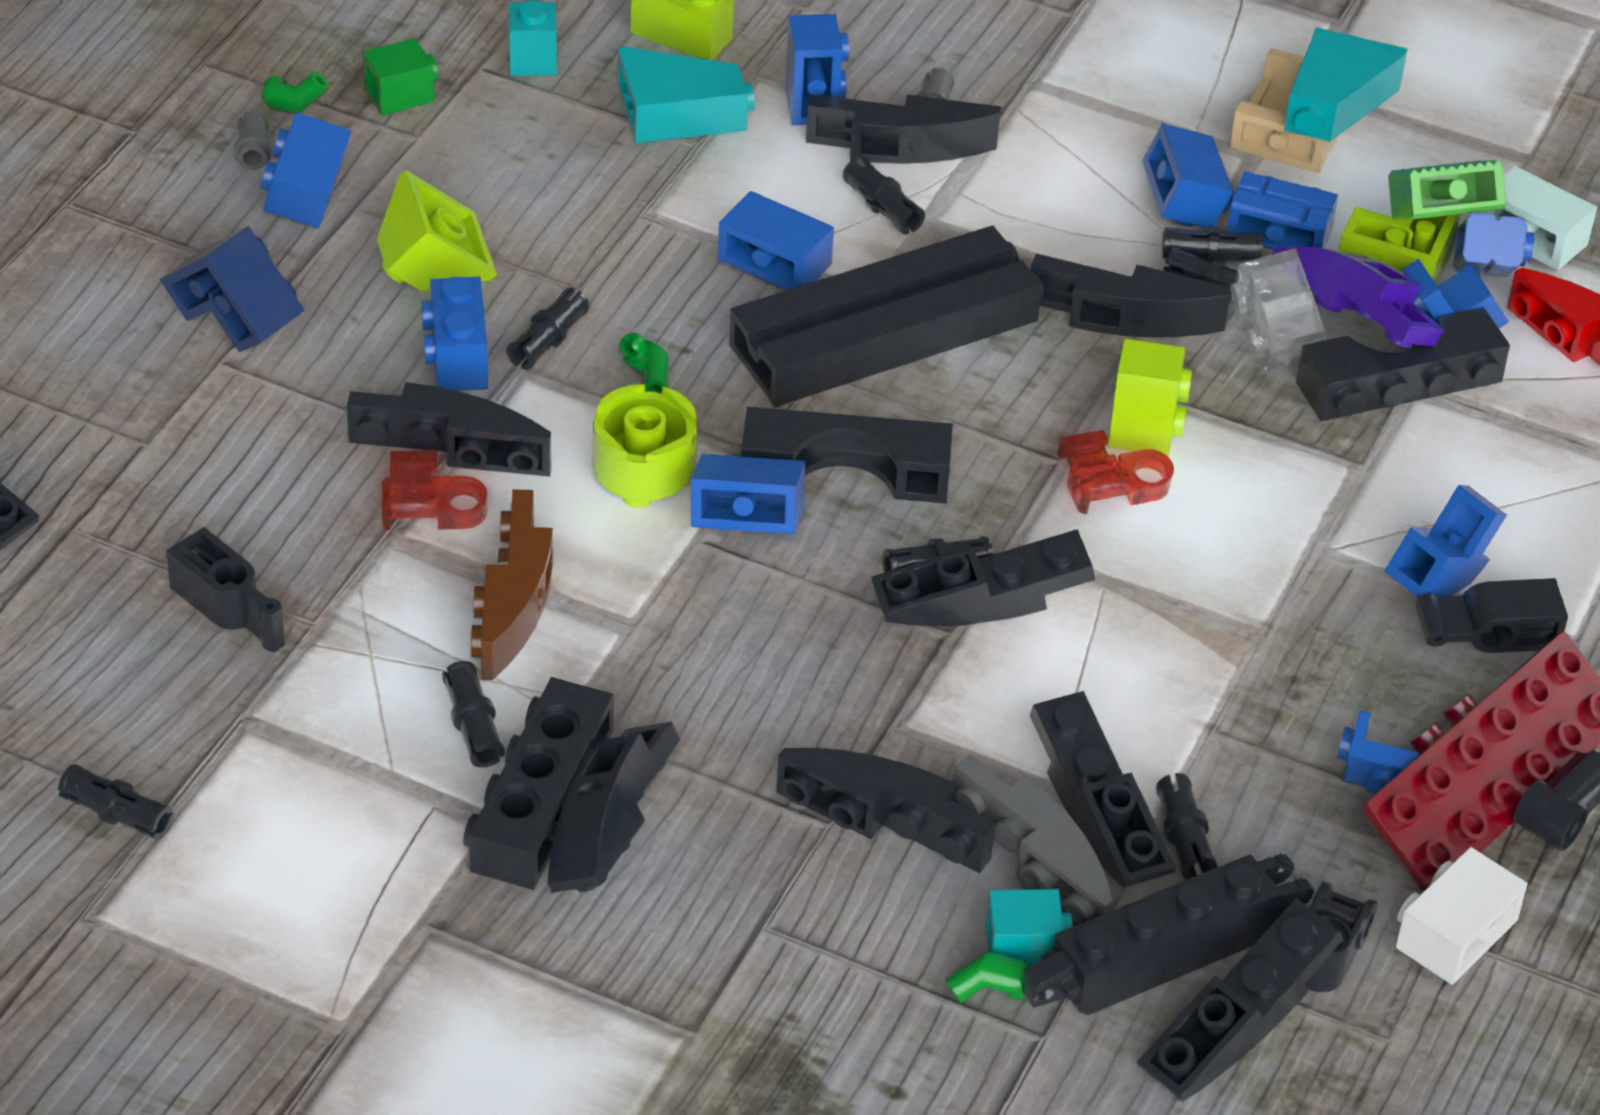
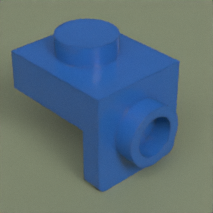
(1370, 762)

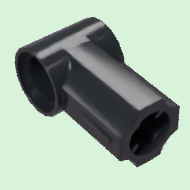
(1562, 805)

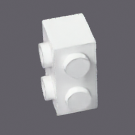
(1459, 914)

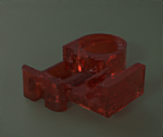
(1099, 476)
(417, 494)

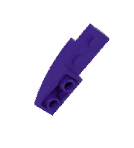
(1370, 289)

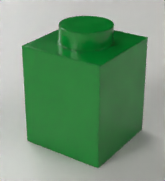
(399, 76)

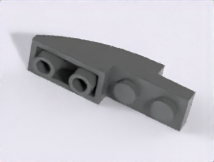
(1042, 834)

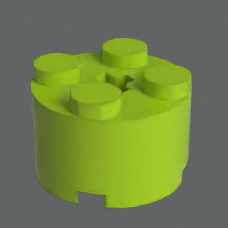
(644, 443)

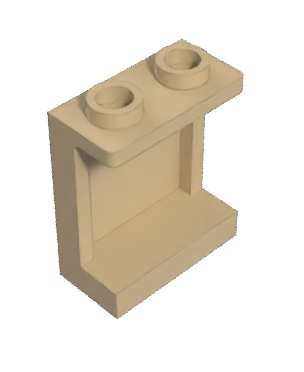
(1261, 121)

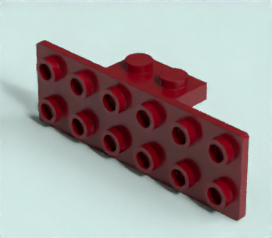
(1486, 758)

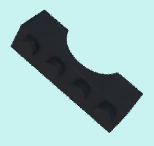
(1350, 379)
(903, 453)

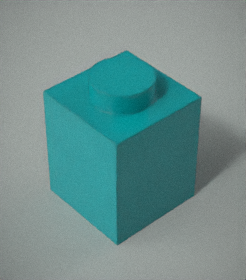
(533, 38)
(1024, 922)

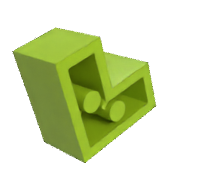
(685, 25)
(1402, 241)
(1147, 396)

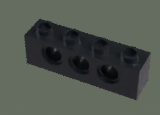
(523, 803)

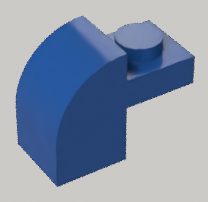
(1456, 294)
(1451, 552)

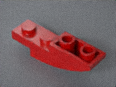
(1558, 312)

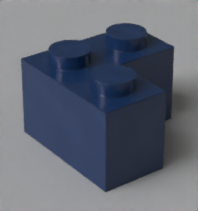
(238, 287)

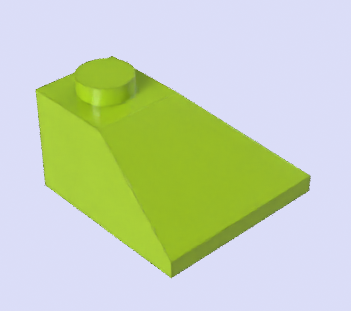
(431, 236)

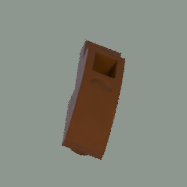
(513, 589)

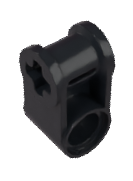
(1353, 921)

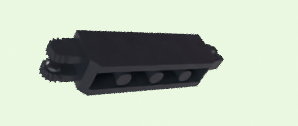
(1165, 934)

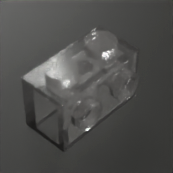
(1277, 308)

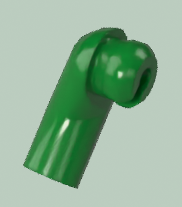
(292, 98)
(647, 360)
(989, 971)

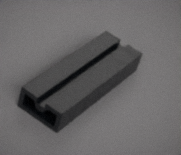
(884, 315)

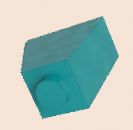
(1341, 83)
(681, 95)

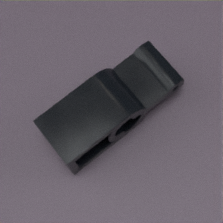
(224, 588)
(1496, 615)

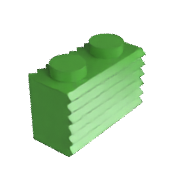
(1447, 189)

